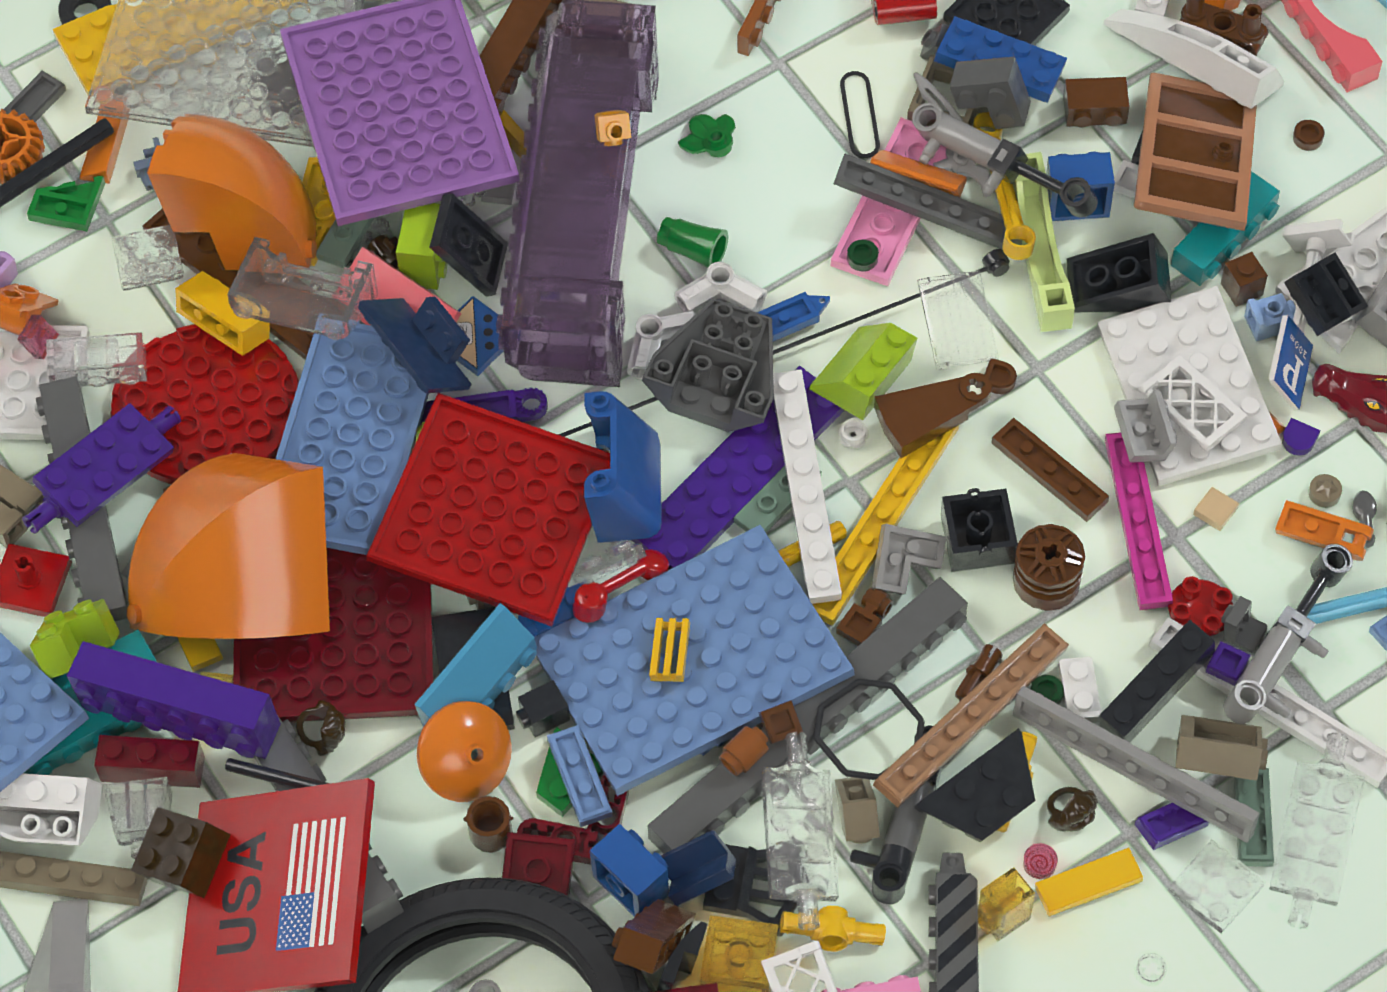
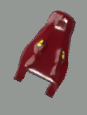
(1355, 393)

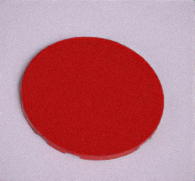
(222, 398)

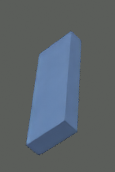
(579, 776)

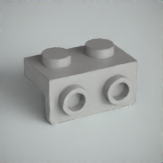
(1146, 428)

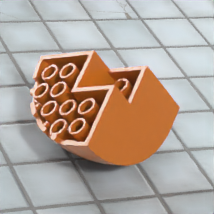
(234, 187)

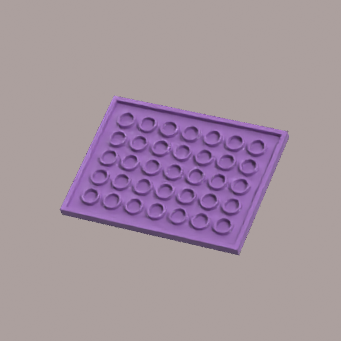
(398, 107)

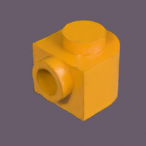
(612, 127)

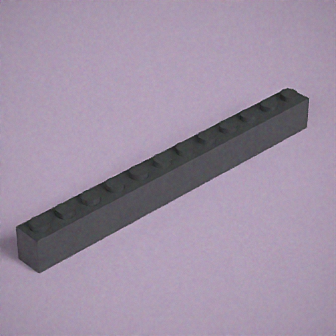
(880, 658)

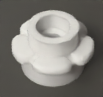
(853, 426)

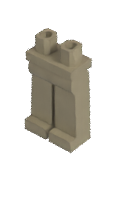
(16, 501)

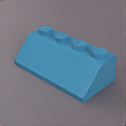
(482, 666)

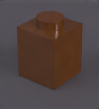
(1243, 279)

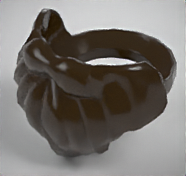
(331, 731)
(1077, 812)

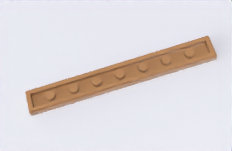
(970, 715)

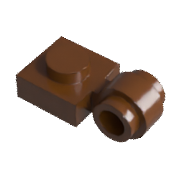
(863, 622)

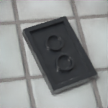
(468, 245)

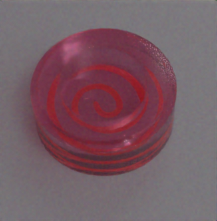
(1040, 861)

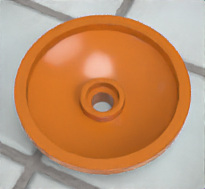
(447, 747)

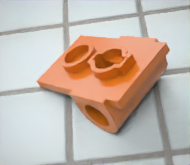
(18, 305)

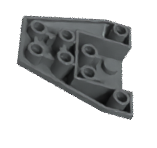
(716, 368)

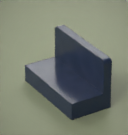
(698, 867)

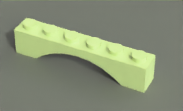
(1047, 277)

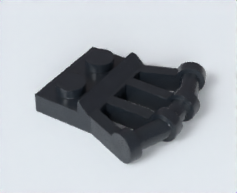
(736, 894)

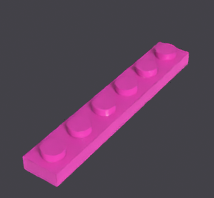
(1139, 526)

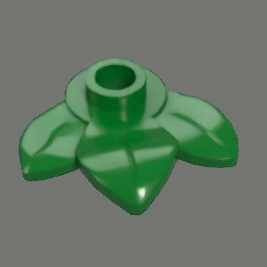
(709, 135)

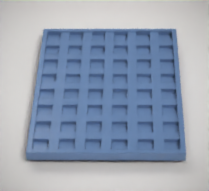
(748, 650)

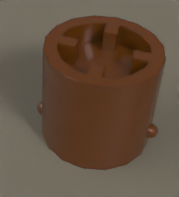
(488, 823)

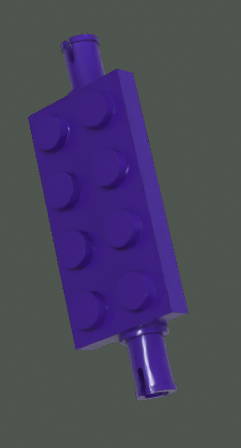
(101, 466)

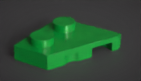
(67, 204)

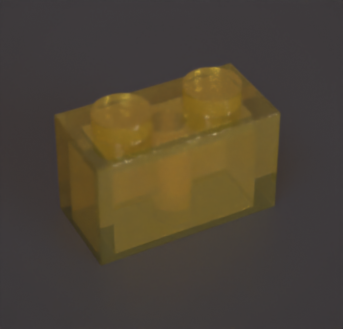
(1005, 904)

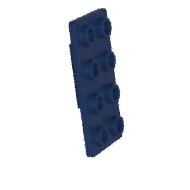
(422, 341)

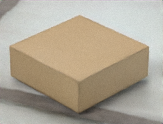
(1216, 508)

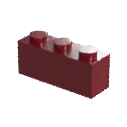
(144, 758)

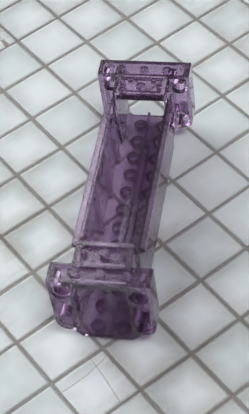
(571, 220)

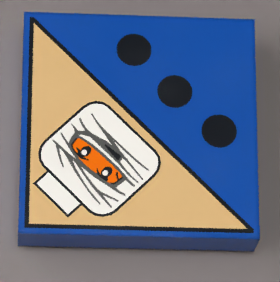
(480, 326)

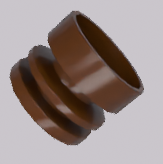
(1045, 582)

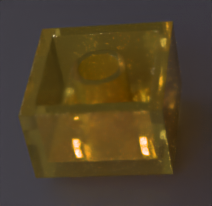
(735, 954)

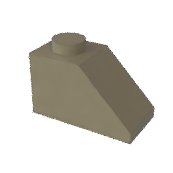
(857, 809)

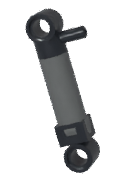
(899, 844)

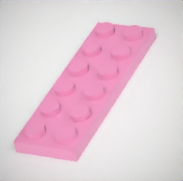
(882, 224)

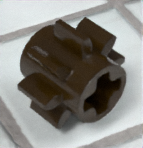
(385, 249)

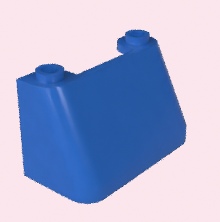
(626, 497)

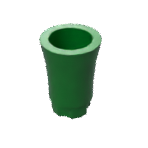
(693, 240)

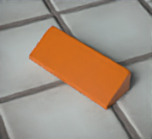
(102, 157)
(926, 174)

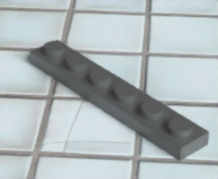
(921, 200)

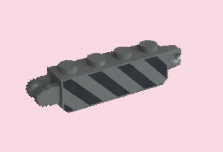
(954, 927)

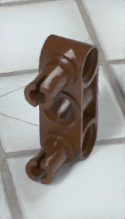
(1241, 30)

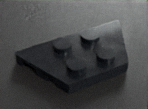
(985, 791)

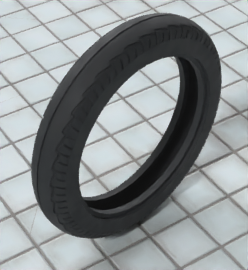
(492, 909)

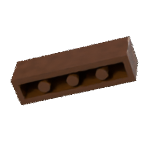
(652, 936)

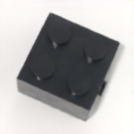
(978, 529)

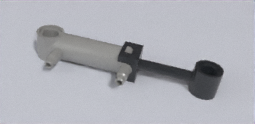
(1001, 157)
(1283, 641)

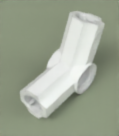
(734, 290)
(646, 345)

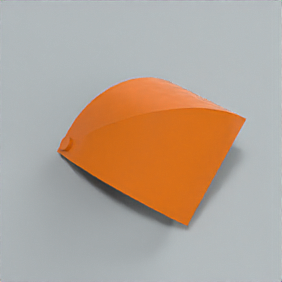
(234, 553)

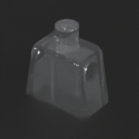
(133, 807)

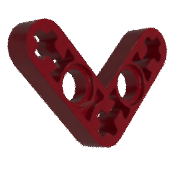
(584, 837)

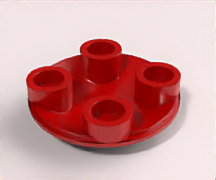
(1201, 603)

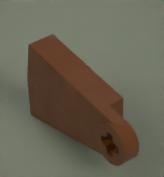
(926, 412)

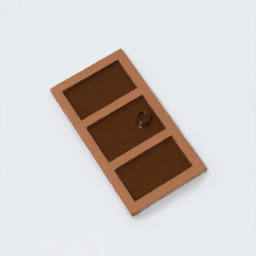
(1195, 153)

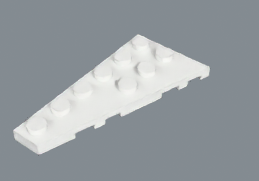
(1366, 266)

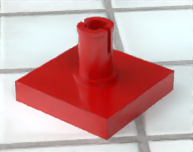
(32, 579)

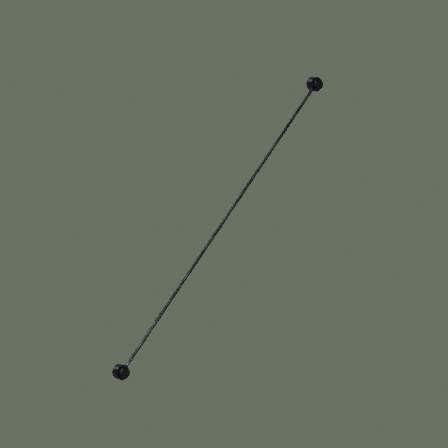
(994, 263)

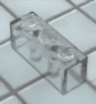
(98, 359)

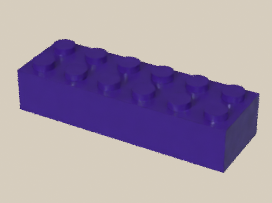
(174, 700)

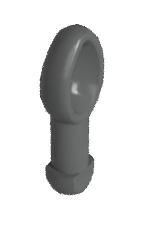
(1365, 509)

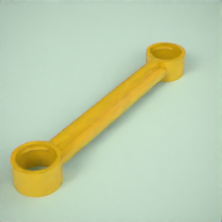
(1008, 205)

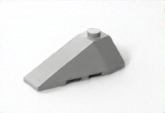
(64, 950)

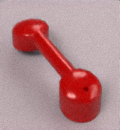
(592, 598)

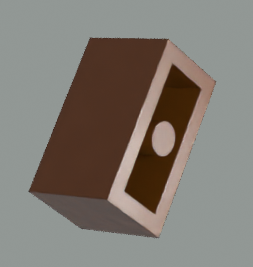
(1096, 101)

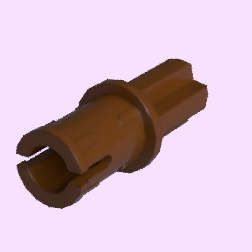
(978, 671)

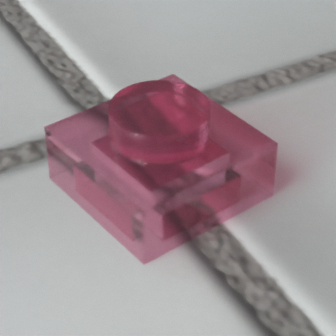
(35, 335)

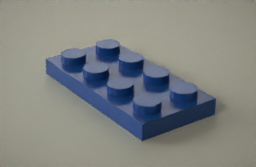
(974, 42)

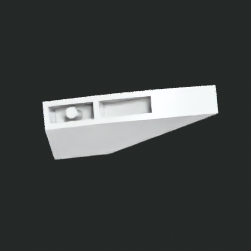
(1200, 54)
(49, 809)

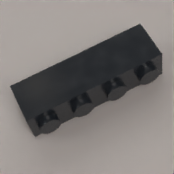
(1158, 682)

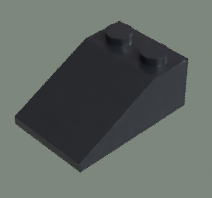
(1120, 276)

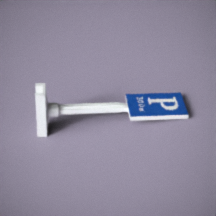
(1292, 347)

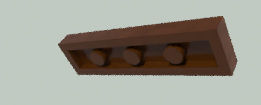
(1050, 469)

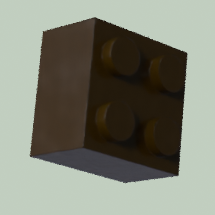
(180, 852)

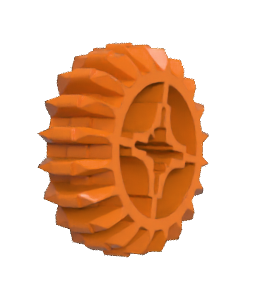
(19, 144)

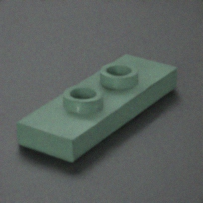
(342, 242)
(767, 505)
(1257, 796)

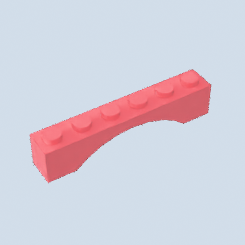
(1347, 55)

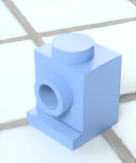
(1266, 315)

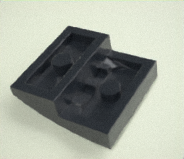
(683, 956)

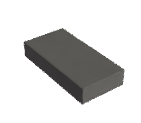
(37, 96)

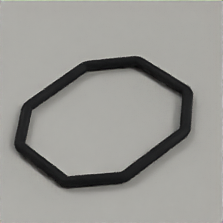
(865, 682)

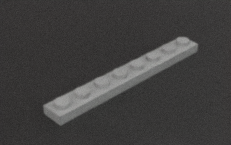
(1136, 764)

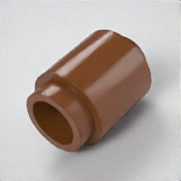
(744, 750)

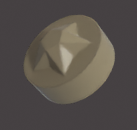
(1325, 490)

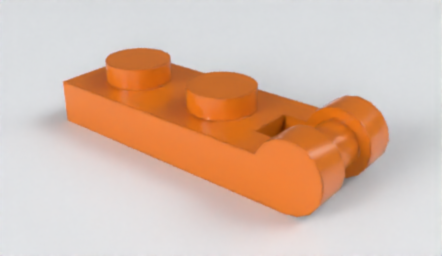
(1322, 528)

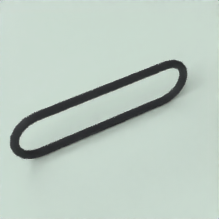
(847, 117)

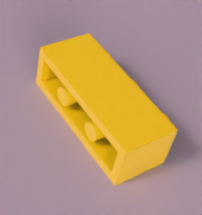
(206, 304)

